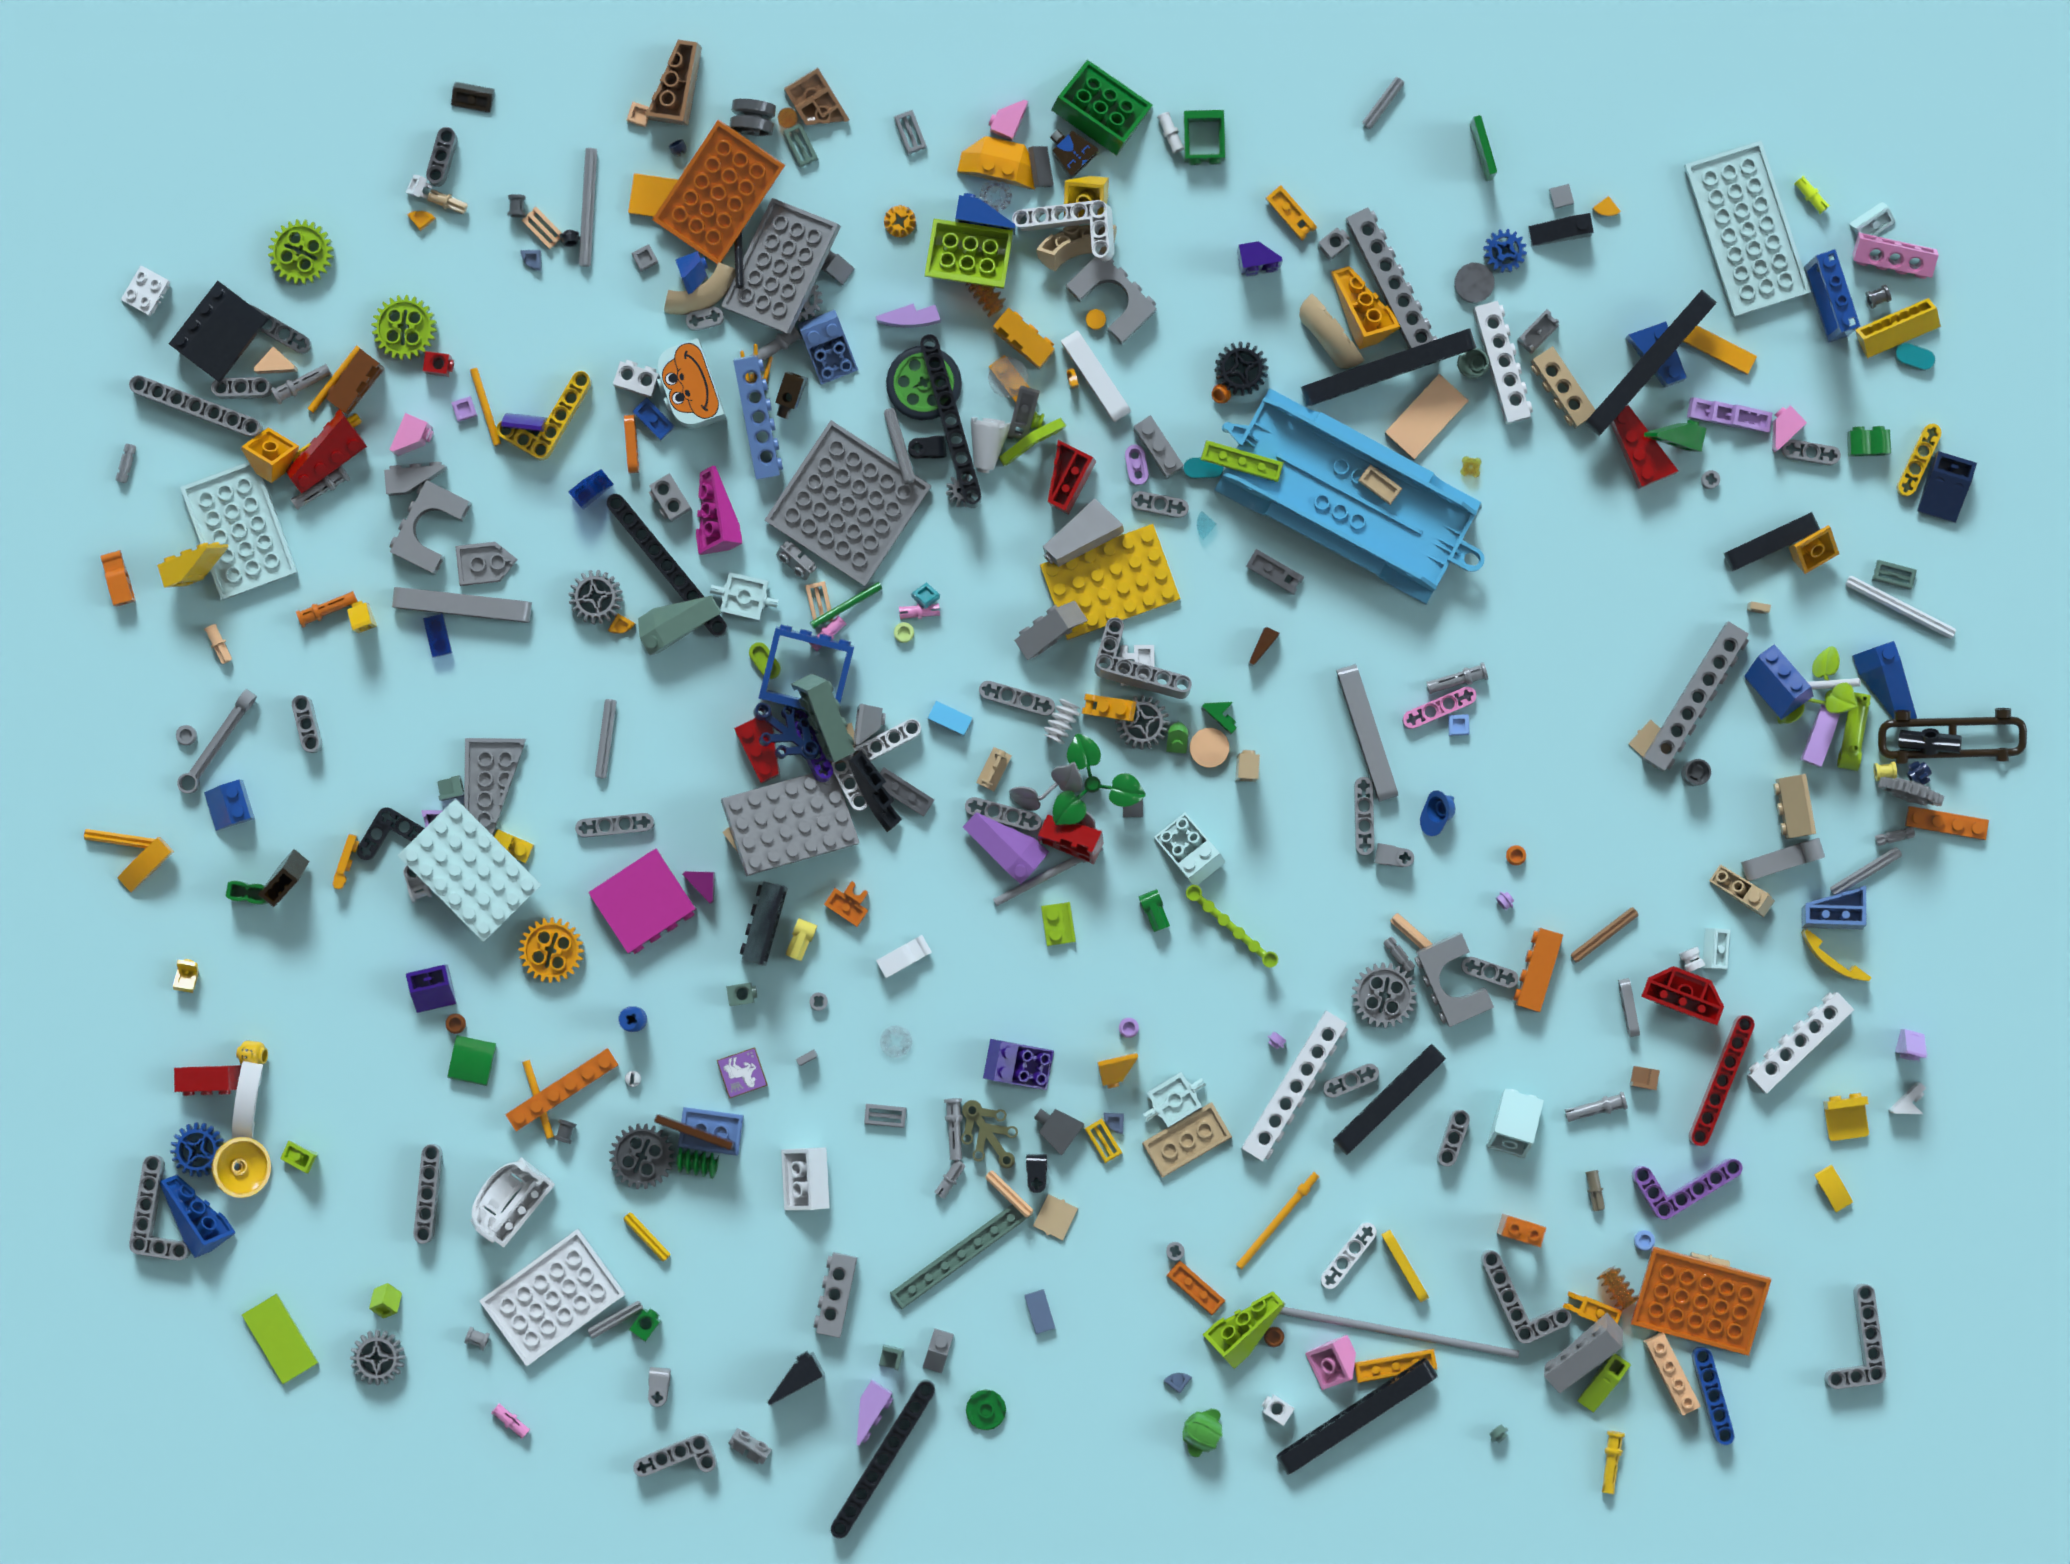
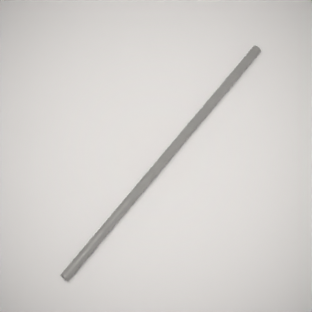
(1400, 1332)

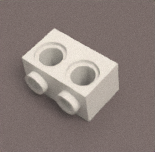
(634, 384)

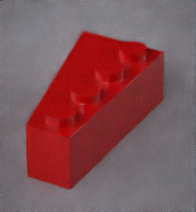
(326, 453)
(1644, 455)

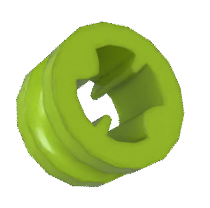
(1037, 421)

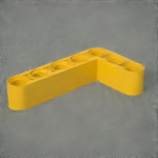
(551, 422)

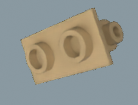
(994, 768)

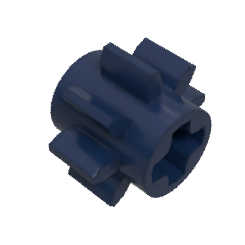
(1919, 773)

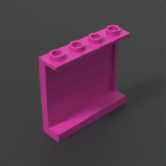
(642, 901)

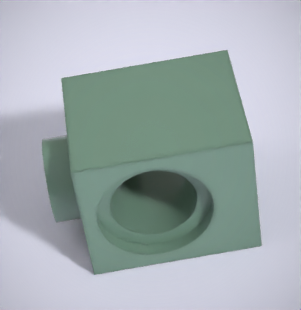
(732, 994)

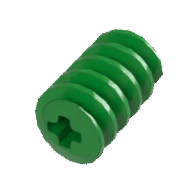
(697, 1163)

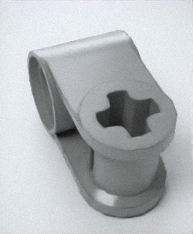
(1390, 855)
(658, 1382)

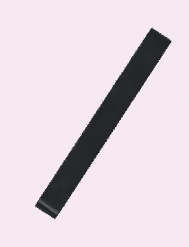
(1650, 362)
(1388, 367)
(950, 411)
(662, 556)
(1356, 1416)
(879, 1468)

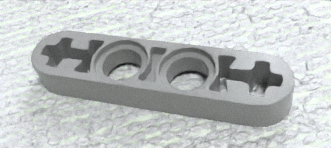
(1016, 700)
(1003, 811)
(1367, 816)
(614, 822)

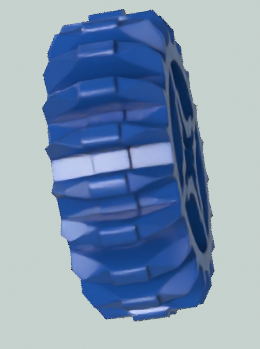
(188, 1165)

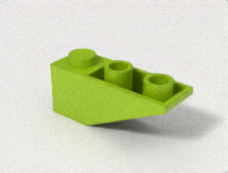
(1603, 1382)

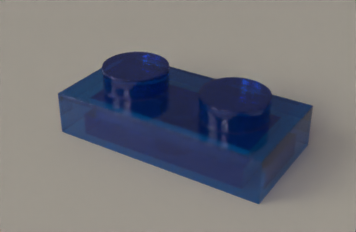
(437, 635)

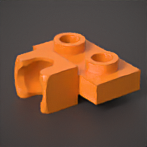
(848, 904)

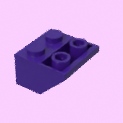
(1257, 257)
(431, 988)

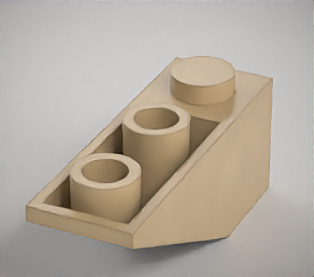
(1742, 890)

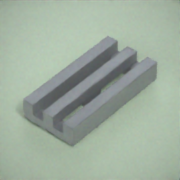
(916, 148)
(884, 1107)

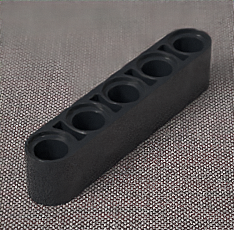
(1771, 541)

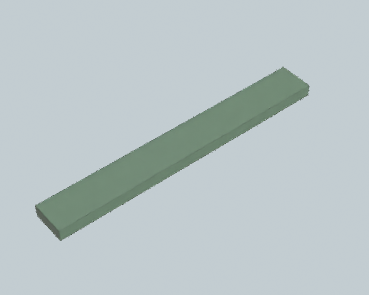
(957, 1256)

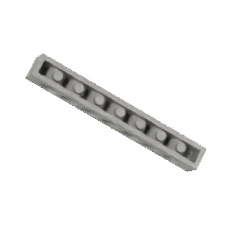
(1355, 224)
(1728, 633)

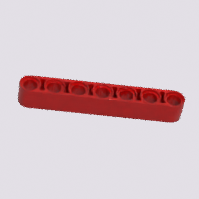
(1729, 1073)

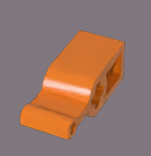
(117, 579)

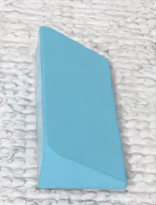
(950, 718)

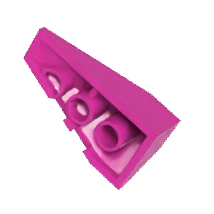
(718, 522)

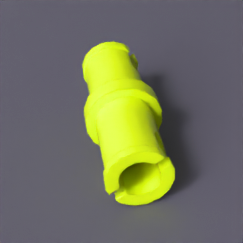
(1811, 194)

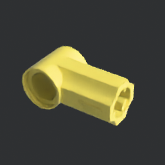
(802, 935)

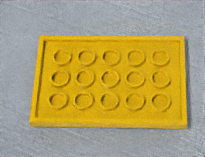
(1114, 580)

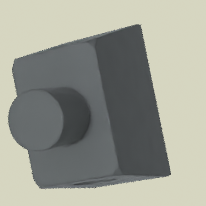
(1058, 1128)

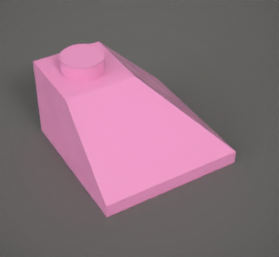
(1333, 1362)

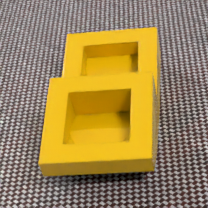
(1833, 1188)

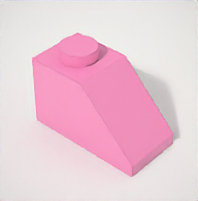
(1008, 119)
(1785, 426)

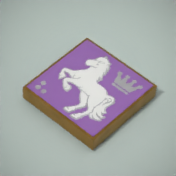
(742, 1072)

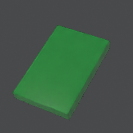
(1483, 148)

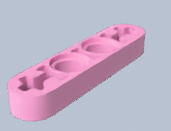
(1440, 709)

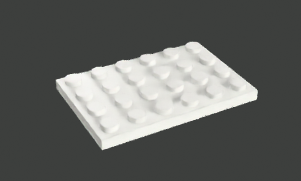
(552, 1297)

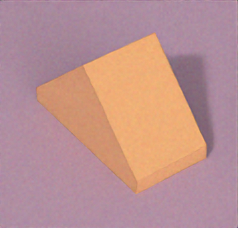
(274, 363)

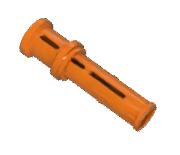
(317, 612)

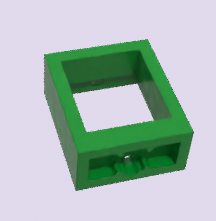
(1204, 116)

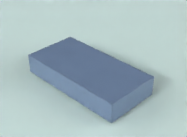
(1039, 1311)

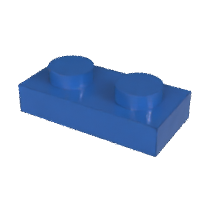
(653, 418)

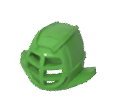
(1202, 1431)

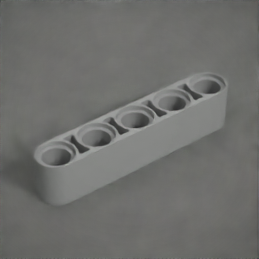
(422, 1202)

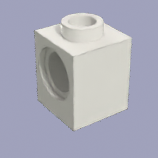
(1286, 1411)

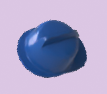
(1436, 812)

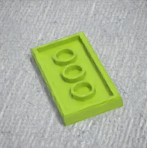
(280, 1338)

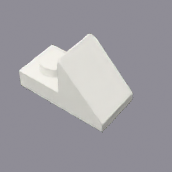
(1905, 1105)

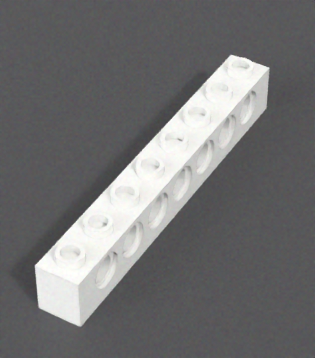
(1252, 1143)

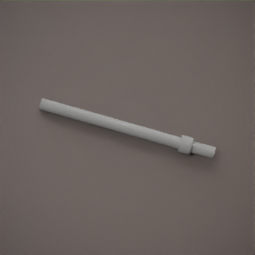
(1038, 879)

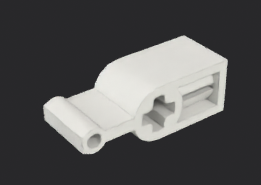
(904, 956)

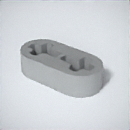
(703, 314)

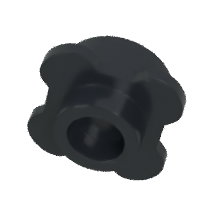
(569, 238)

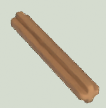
(1604, 934)

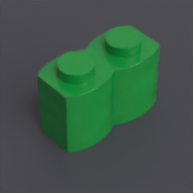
(1869, 442)
(245, 892)

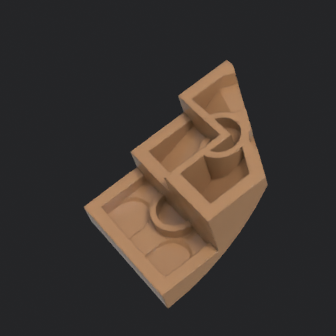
(815, 99)

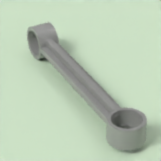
(242, 705)

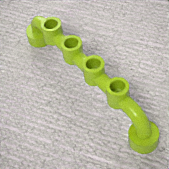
(1269, 958)

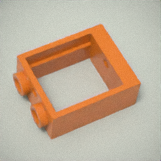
(1521, 1230)

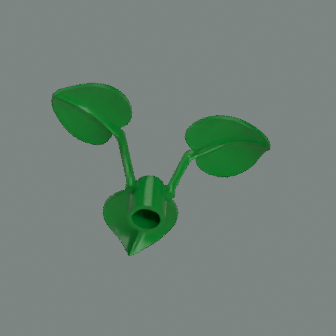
(1086, 753)

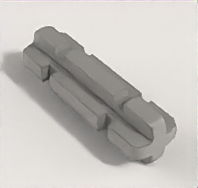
(125, 463)
(1895, 836)
(1399, 955)

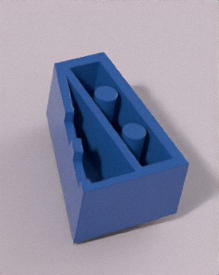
(1672, 369)

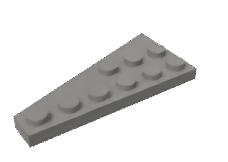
(488, 776)

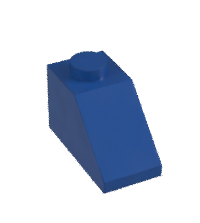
(692, 270)

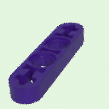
(815, 763)

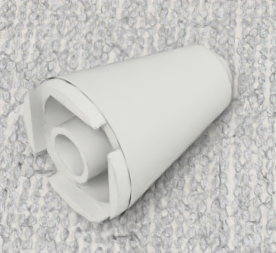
(987, 442)

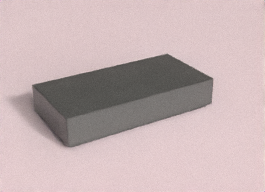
(1040, 166)

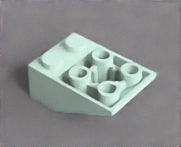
(1190, 849)

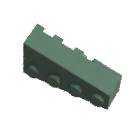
(825, 716)

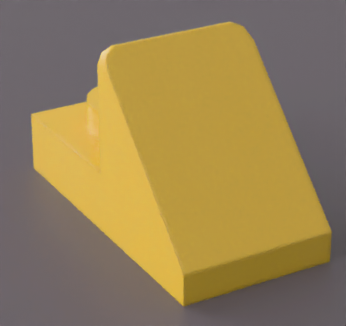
(515, 846)

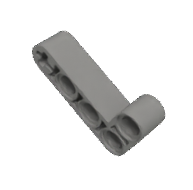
(1783, 859)
(673, 1458)

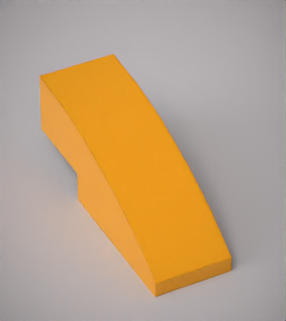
(145, 864)

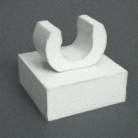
(416, 186)

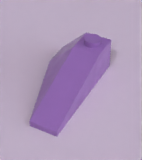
(1010, 848)

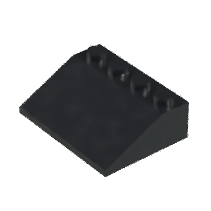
(218, 331)
(764, 923)

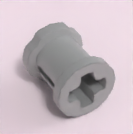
(477, 1338)

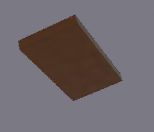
(694, 1131)

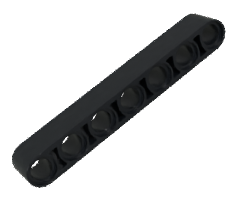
(1389, 1099)

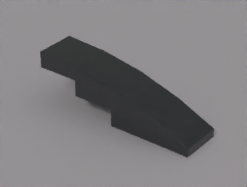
(871, 787)

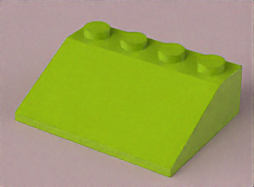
(968, 253)

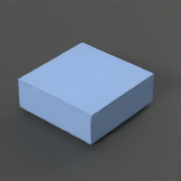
(1458, 724)

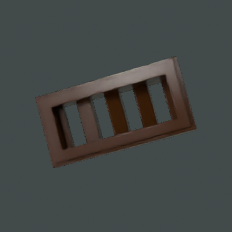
(1266, 639)

